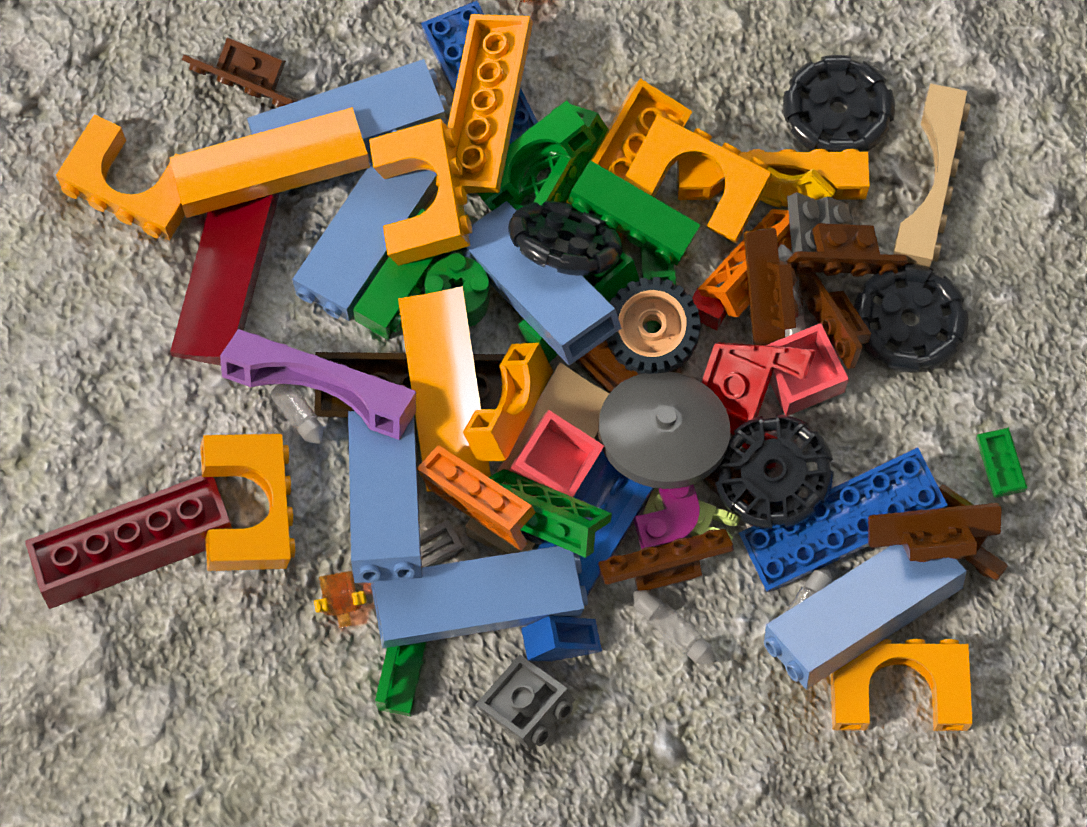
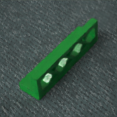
(564, 170)
(556, 524)
(400, 678)

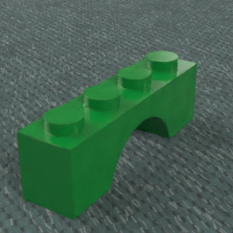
(556, 134)

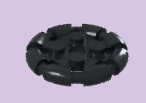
(841, 89)
(565, 238)
(925, 306)
(781, 488)

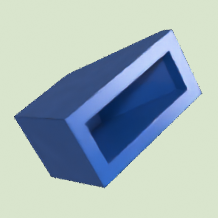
(560, 638)

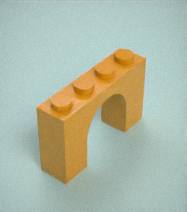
(85, 176)
(743, 178)
(444, 223)
(262, 461)
(941, 664)

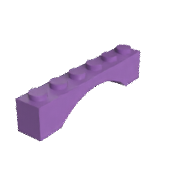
(260, 362)

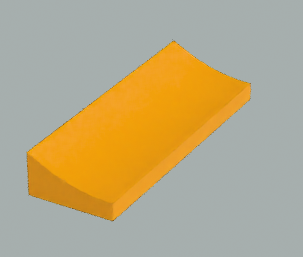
(488, 97)
(632, 126)
(269, 162)
(441, 371)

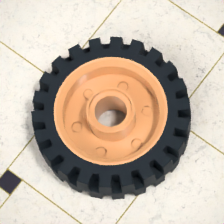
(662, 303)

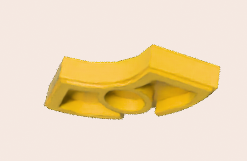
(783, 185)

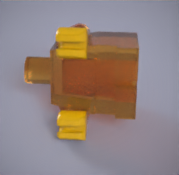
(339, 597)

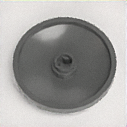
(664, 430)

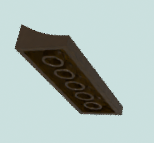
(394, 369)

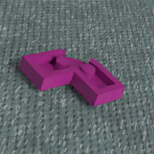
(673, 522)

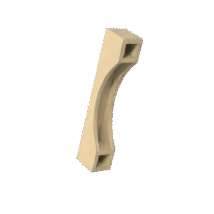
(941, 122)

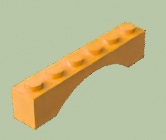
(845, 171)

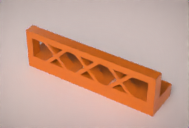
(735, 290)
(476, 495)

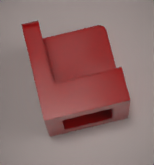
(710, 310)

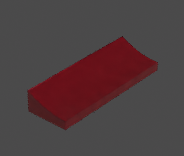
(223, 279)
(126, 540)

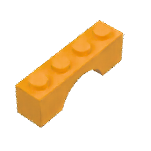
(524, 377)

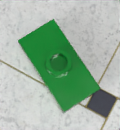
(1001, 462)

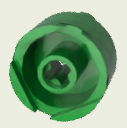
(458, 272)

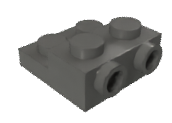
(807, 213)
(526, 703)

